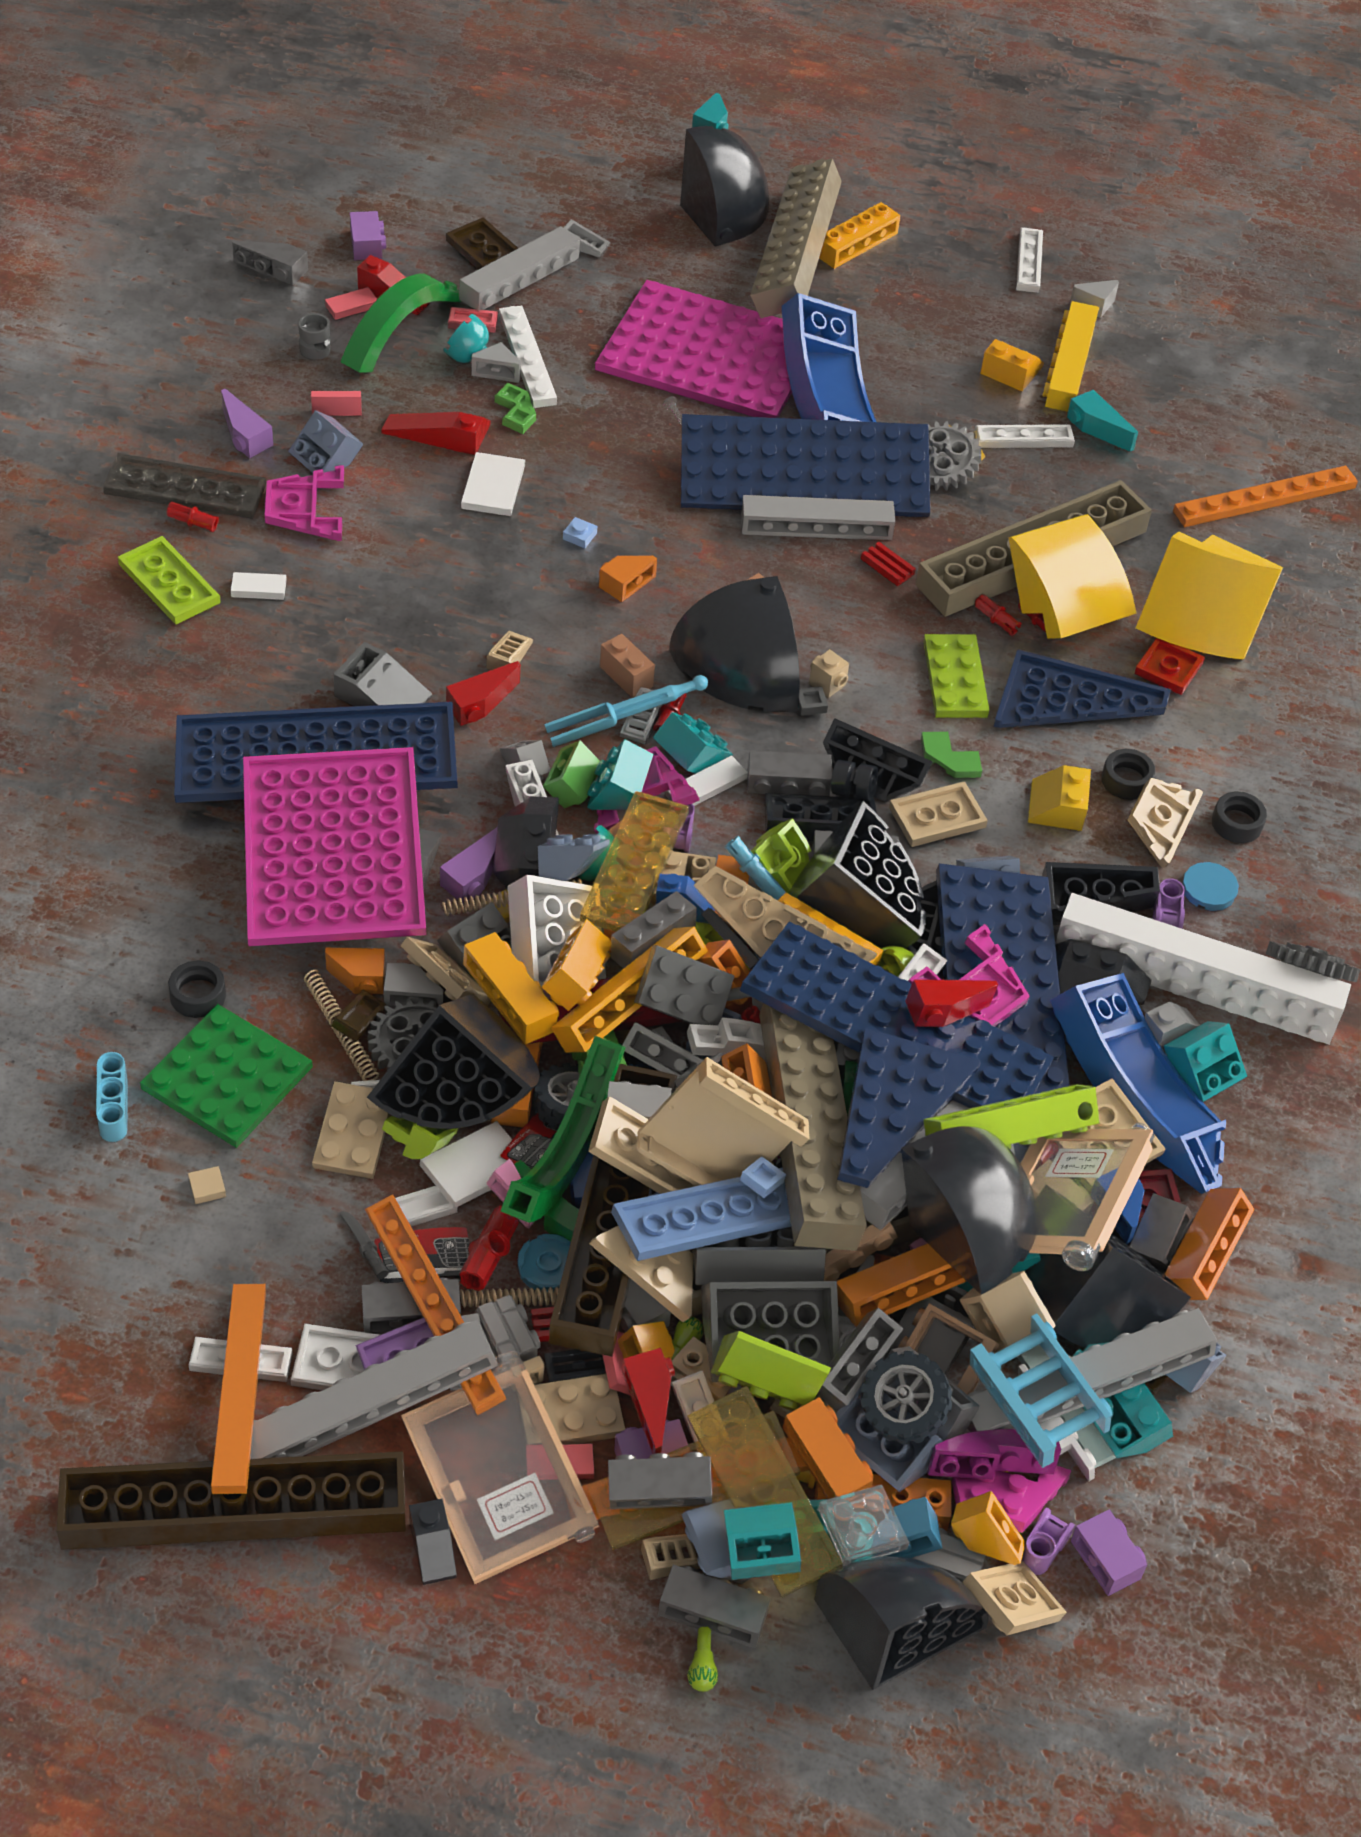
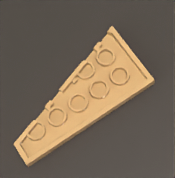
(760, 917)

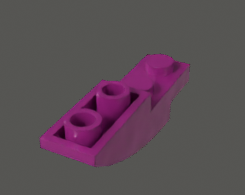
(983, 1453)

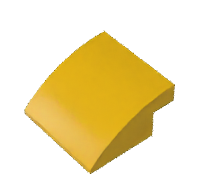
(1070, 576)
(1209, 596)

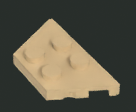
(1163, 817)
(663, 1277)

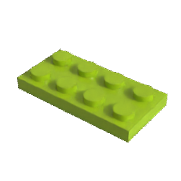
(169, 580)
(956, 676)

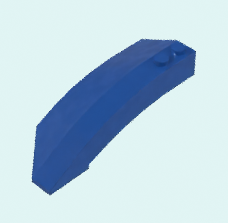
(824, 360)
(1116, 1043)

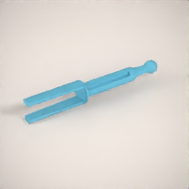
(619, 710)

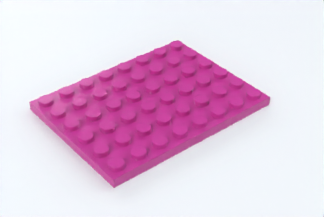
(701, 351)
(332, 847)

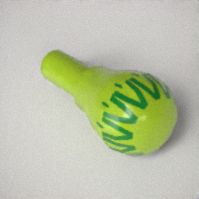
(684, 1333)
(703, 1670)

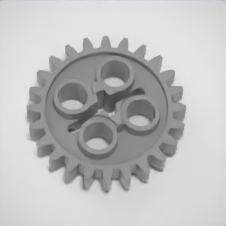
(952, 455)

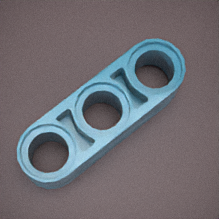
(112, 1082)

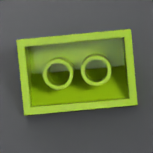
(768, 1370)

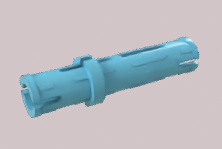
(752, 866)

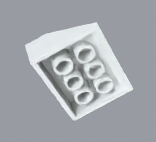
(542, 919)

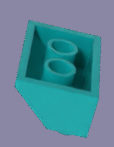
(712, 114)

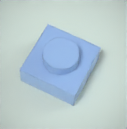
(580, 532)
(762, 1177)

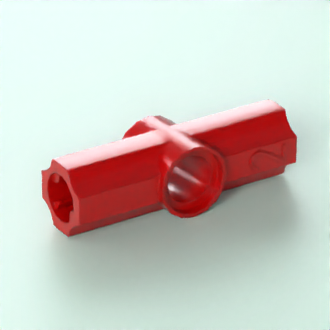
(488, 1249)

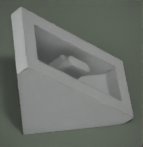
(1096, 294)
(496, 363)

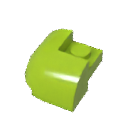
(783, 853)
(419, 1140)

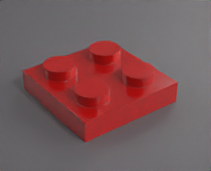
(1169, 665)

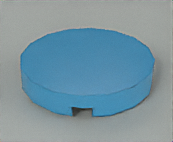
(1210, 886)
(543, 1261)

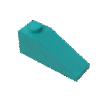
(1101, 420)

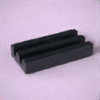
(572, 1371)

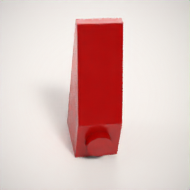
(379, 277)
(482, 693)
(946, 1001)
(649, 1384)

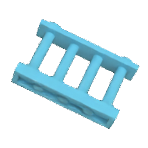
(1024, 1416)

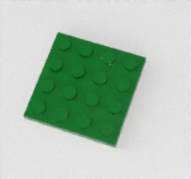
(226, 1075)

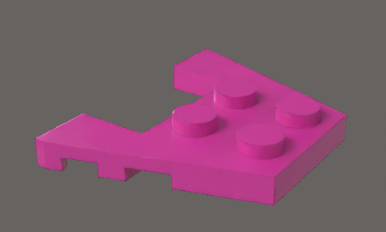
(293, 503)
(659, 779)
(1010, 991)
(1016, 1494)

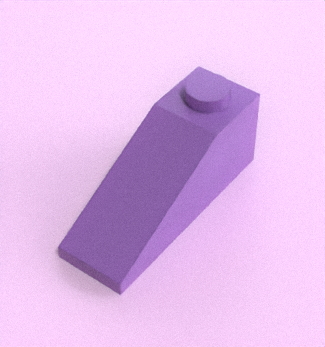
(247, 429)
(471, 869)

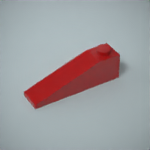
(441, 429)

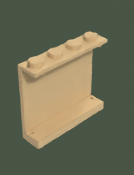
(718, 1127)

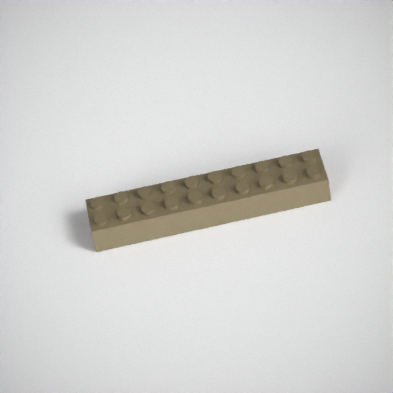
(796, 236)
(986, 564)
(808, 1081)

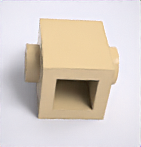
(829, 672)

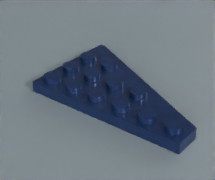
(1061, 692)
(891, 1095)

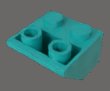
(691, 742)
(619, 777)
(1207, 1059)
(1136, 1422)
(762, 1541)

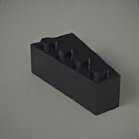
(1116, 885)

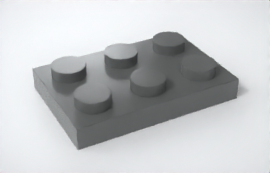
(683, 987)

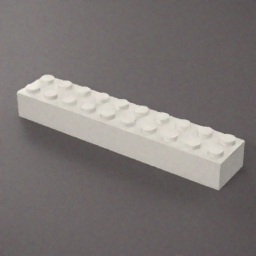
(1212, 969)

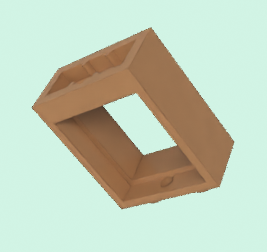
(924, 1320)

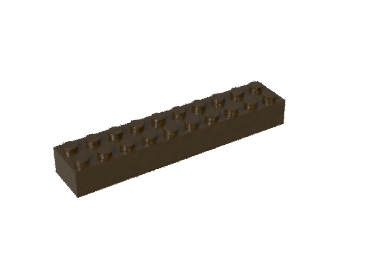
(591, 1286)
(282, 1501)

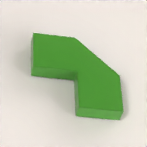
(518, 400)
(958, 764)

